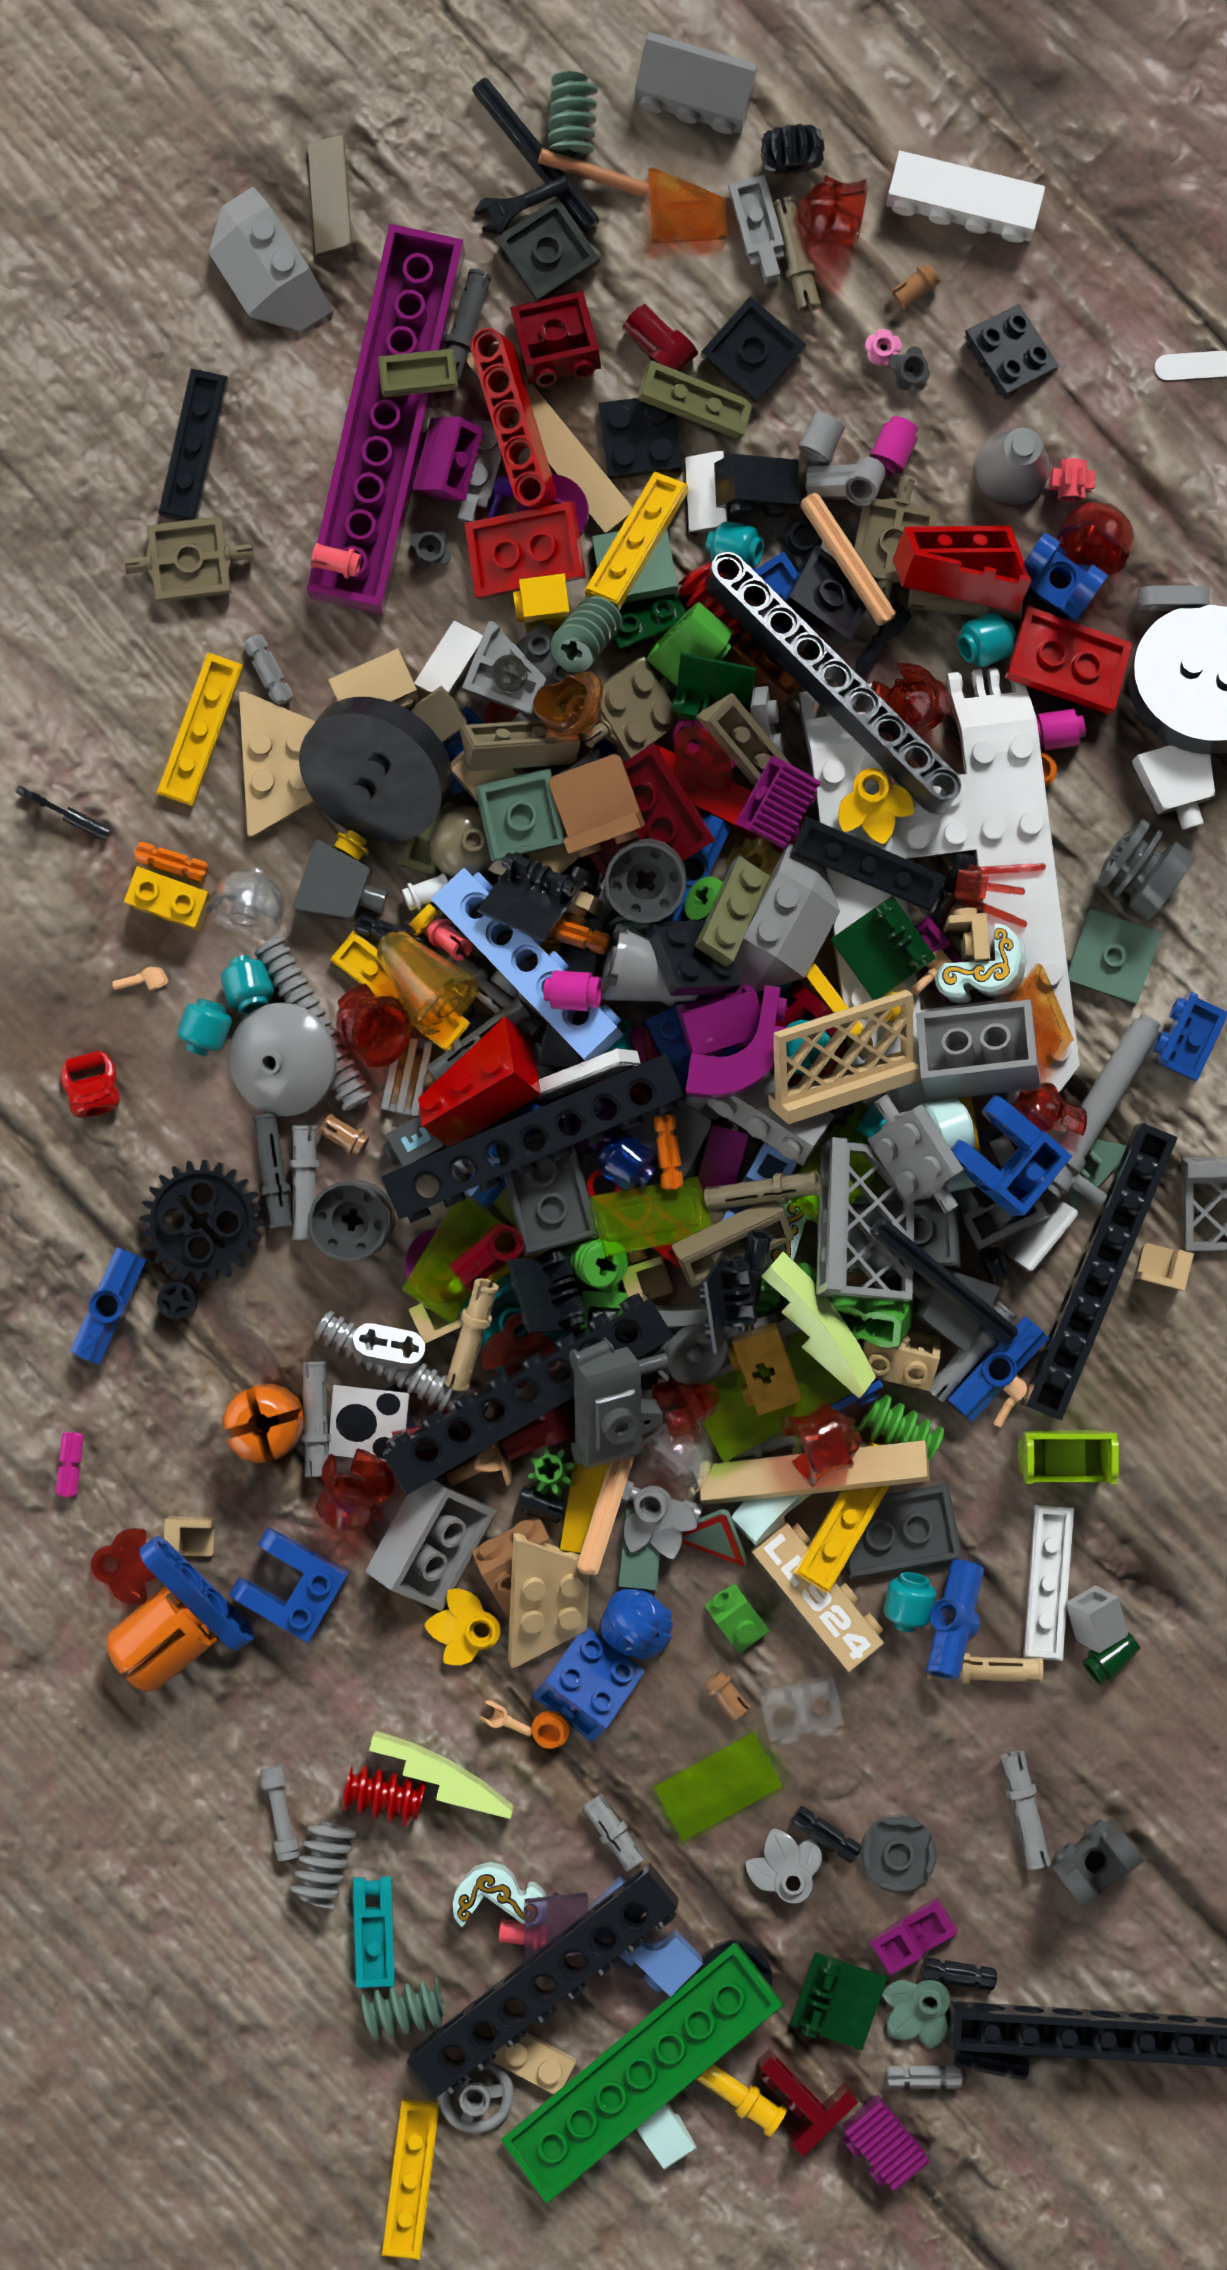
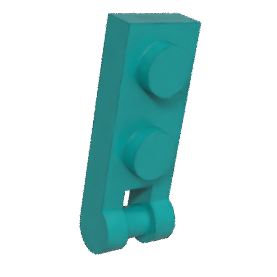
(374, 1933)

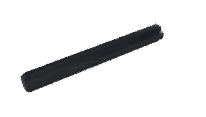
(531, 149)
(944, 1281)

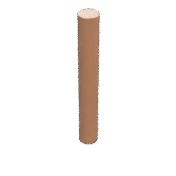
(593, 172)

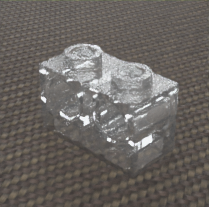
(799, 1698)

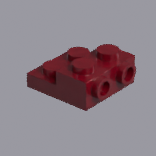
(556, 339)

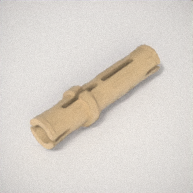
(475, 1321)
(999, 1669)

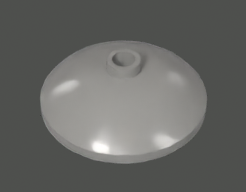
(302, 1056)

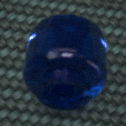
(627, 1162)

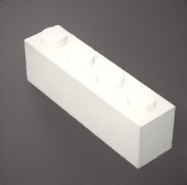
(964, 197)

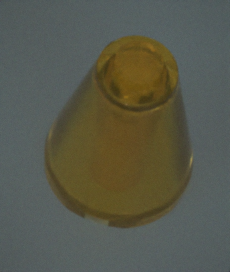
(425, 981)

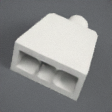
(1176, 782)

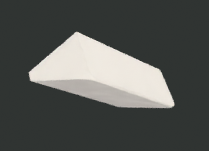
(701, 498)
(450, 659)
(1036, 1241)

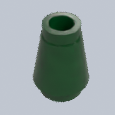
(1110, 1662)

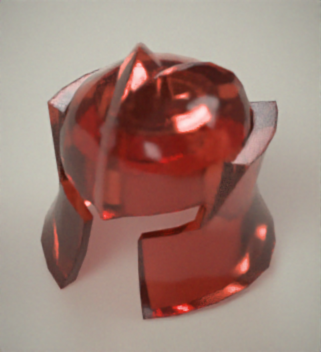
(834, 212)
(916, 698)
(373, 1025)
(1047, 1106)
(827, 1439)
(349, 1501)

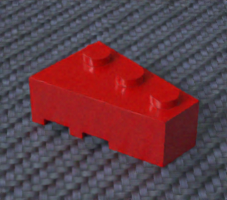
(964, 564)
(482, 1085)

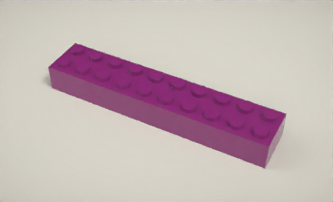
(382, 433)

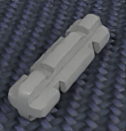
(268, 669)
(924, 2077)

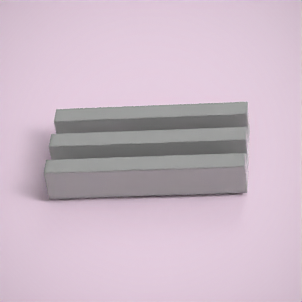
(393, 1068)

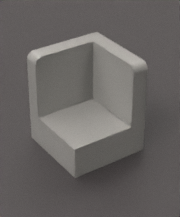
(1097, 1619)

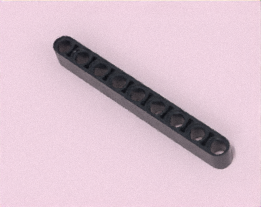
(829, 665)

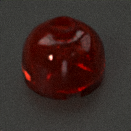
(1097, 536)

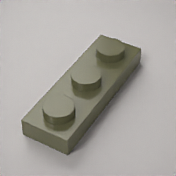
(695, 400)
(732, 911)

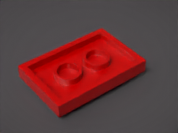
(523, 547)
(1068, 660)

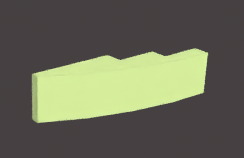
(829, 1336)
(455, 1783)

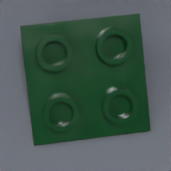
(647, 619)
(707, 681)
(883, 948)
(838, 2001)

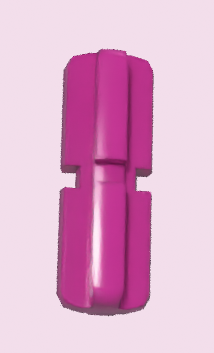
(70, 1456)

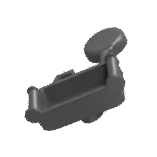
(608, 1392)

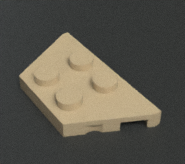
(271, 762)
(545, 1599)

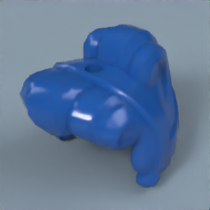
(636, 1624)

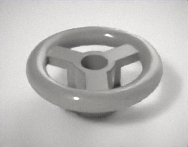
(476, 2108)

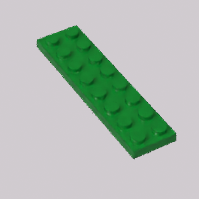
(642, 2072)

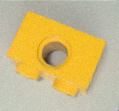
(542, 600)
(168, 899)

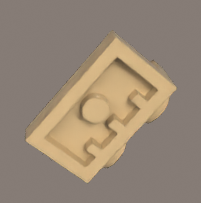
(975, 933)
(909, 1364)

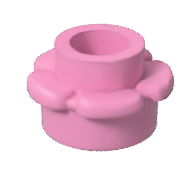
(873, 345)

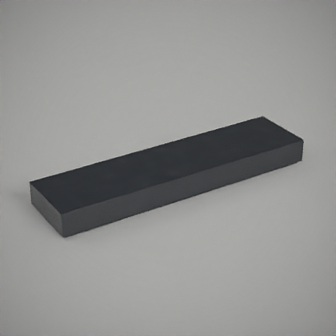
(193, 445)
(868, 863)
(556, 1050)

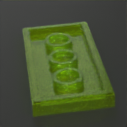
(739, 1428)

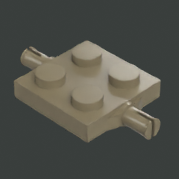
(881, 530)
(189, 559)
(633, 710)

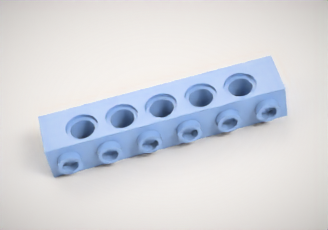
(457, 902)

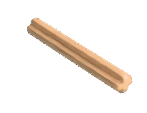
(847, 559)
(604, 1516)

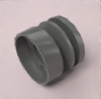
(1145, 869)
(645, 903)
(335, 1234)

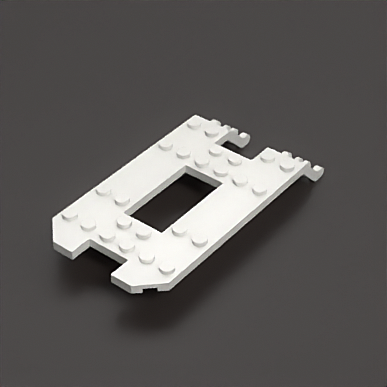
(995, 814)

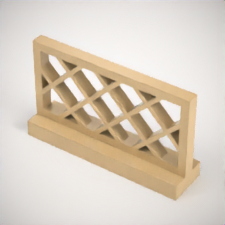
(846, 1082)

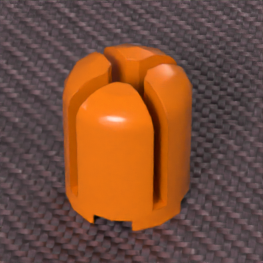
(254, 1442)
(157, 1641)

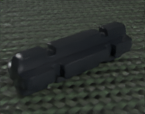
(368, 926)
(826, 1834)
(959, 1973)
(993, 2063)

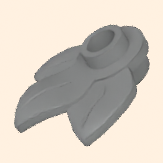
(659, 1526)
(786, 1860)

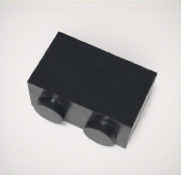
(757, 484)

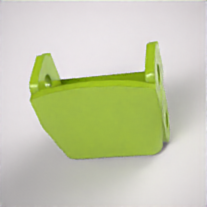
(1068, 1456)

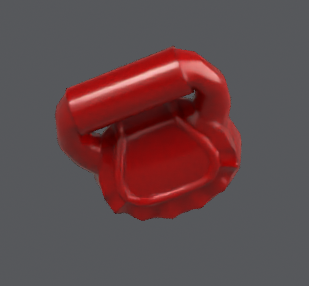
(93, 1094)

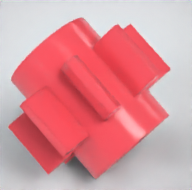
(1072, 480)

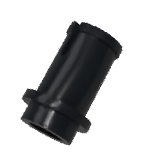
(537, 1504)

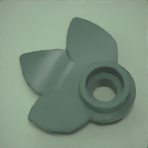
(914, 2016)

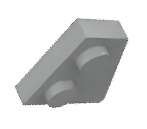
(480, 679)

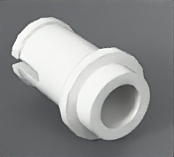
(421, 893)

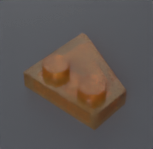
(684, 210)
(1050, 1024)

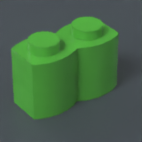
(695, 634)
(875, 1320)

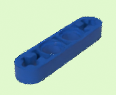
(196, 1593)

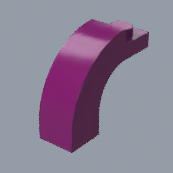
(738, 1073)

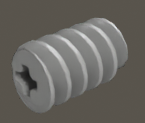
(322, 1864)

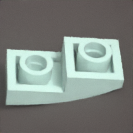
(763, 1516)
(667, 2137)

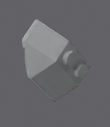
(265, 265)
(787, 924)

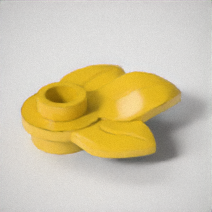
(877, 811)
(457, 1625)

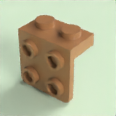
(596, 805)
(495, 1558)

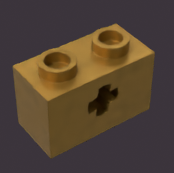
(765, 1346)

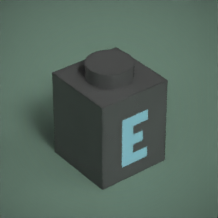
(411, 1143)

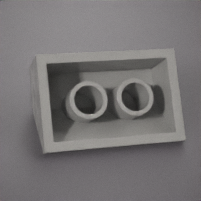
(695, 84)
(978, 1050)
(752, 1112)
(430, 1543)

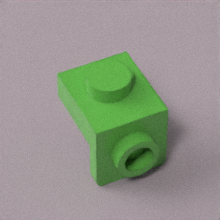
(601, 1297)
(736, 1618)

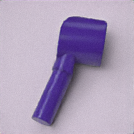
(501, 489)

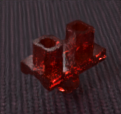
(692, 1406)

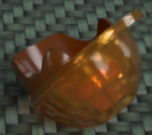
(570, 705)

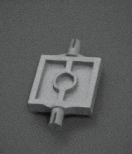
(915, 1154)

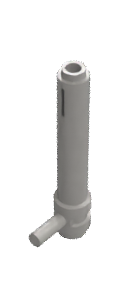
(1100, 1105)

